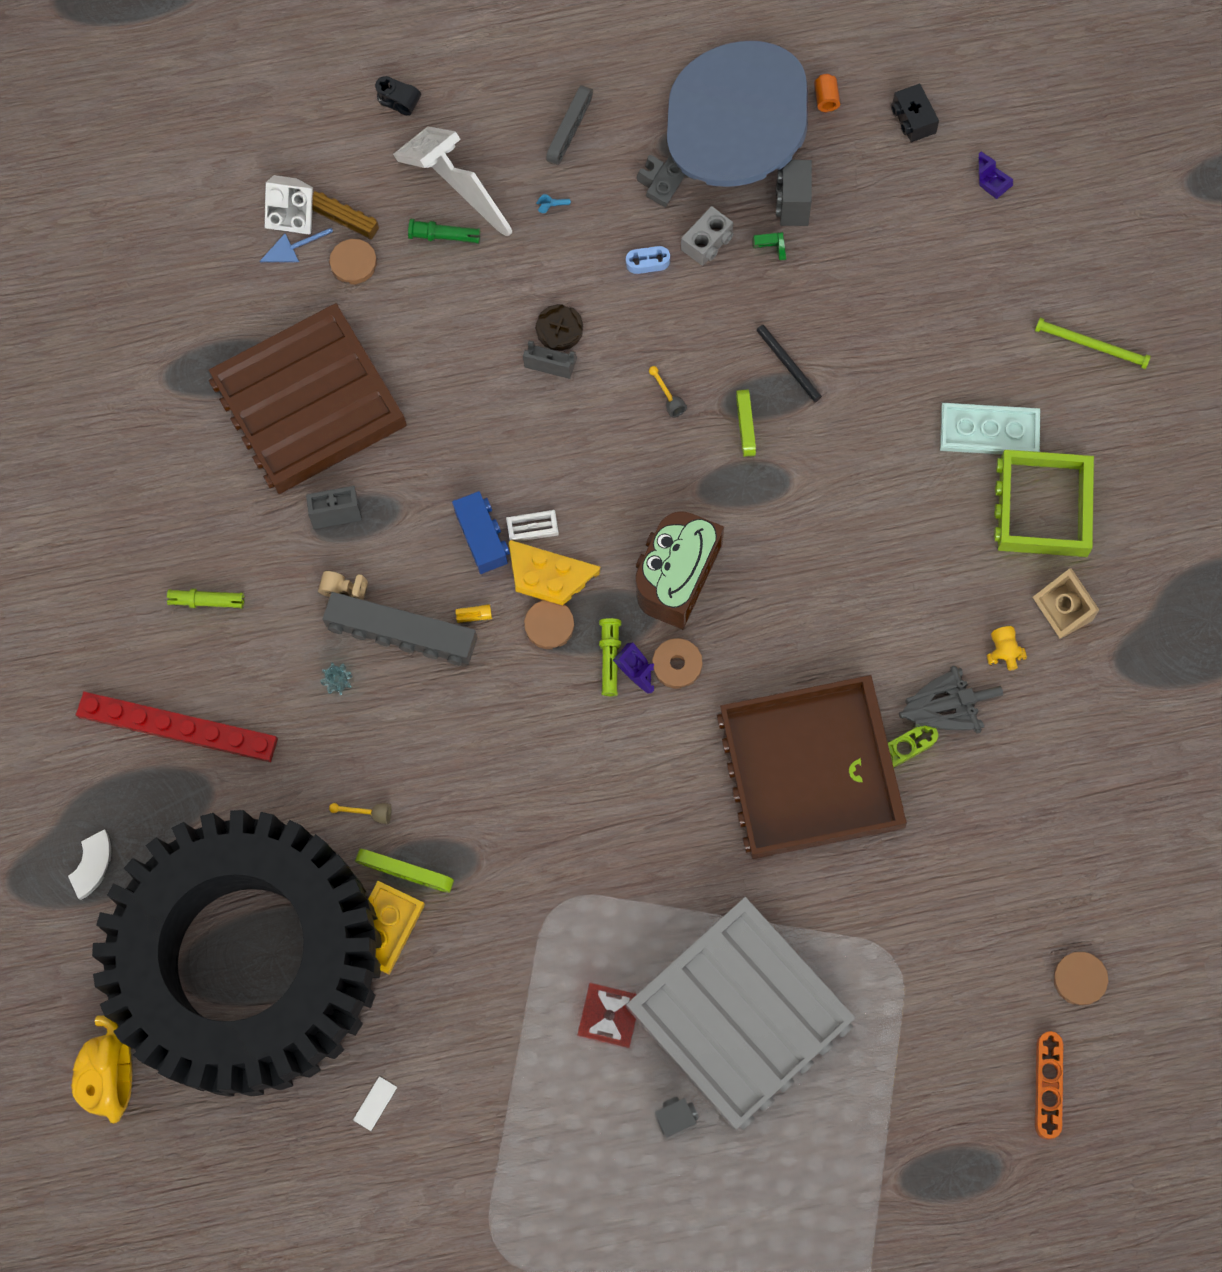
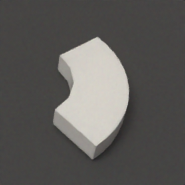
(93, 864)

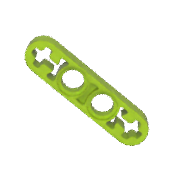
(898, 758)
(404, 870)

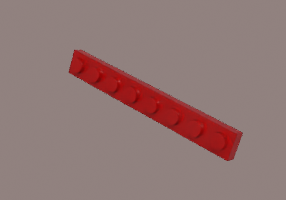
(177, 726)

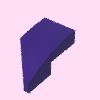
(991, 178)
(635, 666)

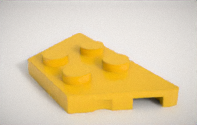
(548, 574)

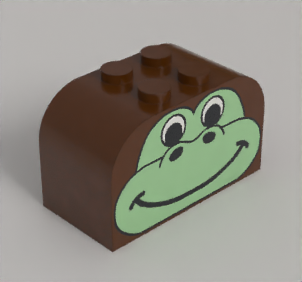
(676, 566)

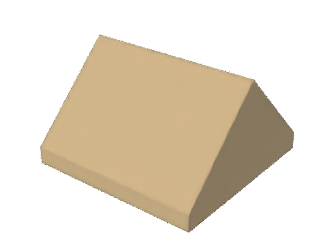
(1066, 604)

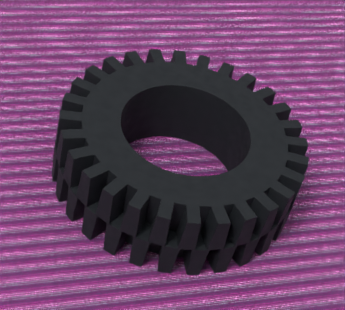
(169, 894)

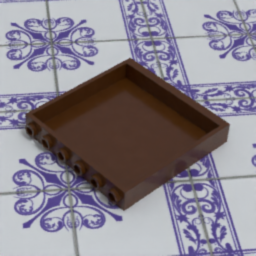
(795, 762)

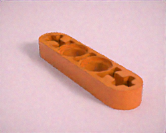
(1053, 1085)

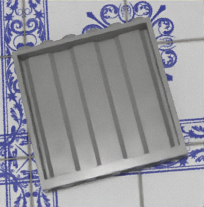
(741, 1014)

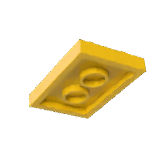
(395, 921)

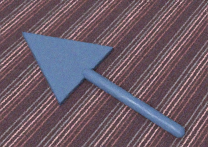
(283, 250)

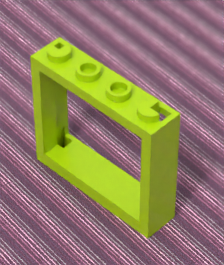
(1085, 504)

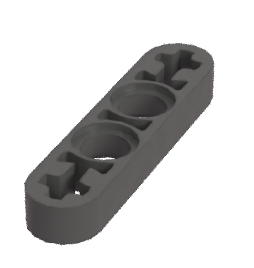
(569, 125)

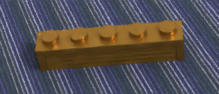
(344, 215)

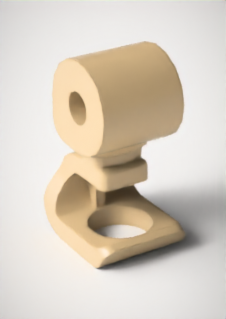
(336, 583)

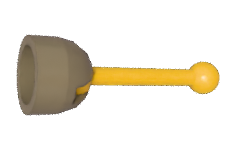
(380, 813)

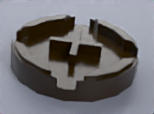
(559, 327)

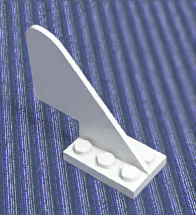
(430, 150)

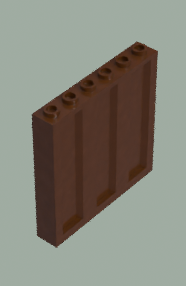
(306, 399)

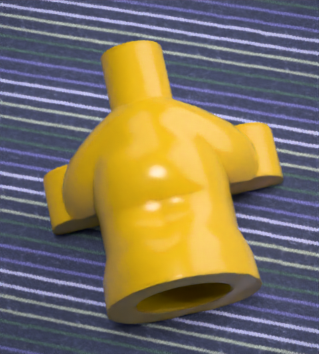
(1006, 647)

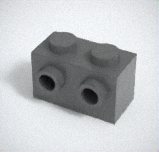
(676, 1117)

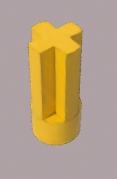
(475, 613)

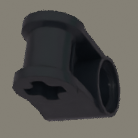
(398, 96)

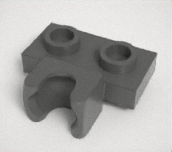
(661, 179)

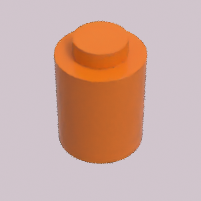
(827, 93)

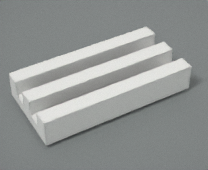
(533, 526)

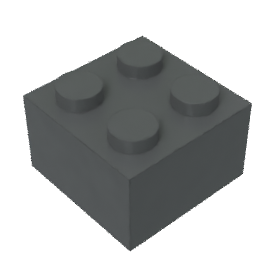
(794, 193)

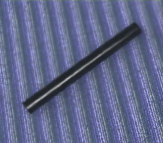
(788, 363)

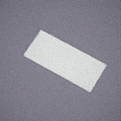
(375, 1103)

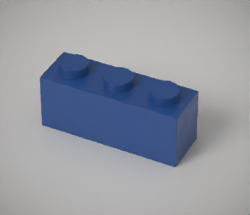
(481, 532)

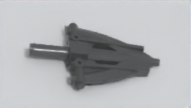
(925, 711)

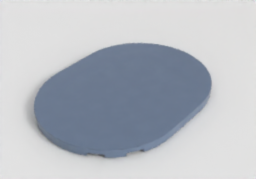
(737, 113)

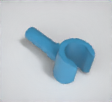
(547, 202)

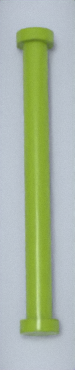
(1092, 343)

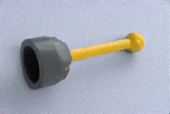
(674, 405)

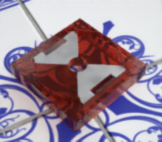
(593, 1016)

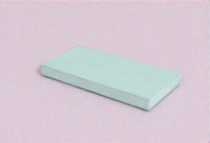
(989, 428)

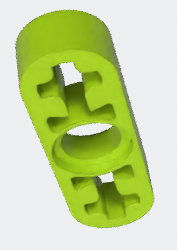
(745, 423)

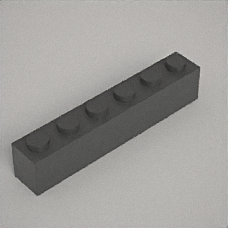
(400, 628)

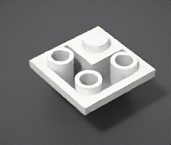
(288, 205)

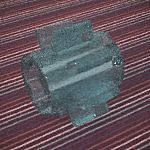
(329, 678)

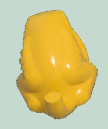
(103, 1074)

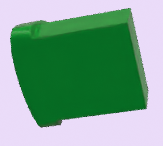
(770, 240)

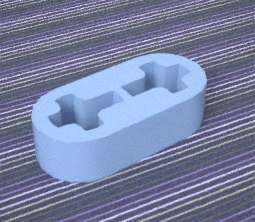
(647, 260)

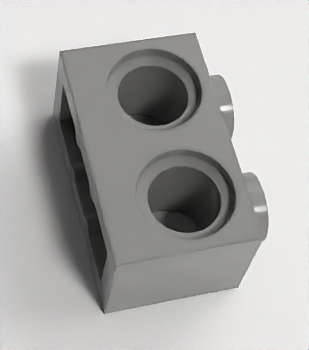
(702, 233)

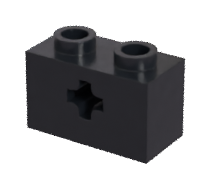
(915, 113)

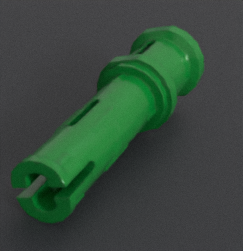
(433, 231)

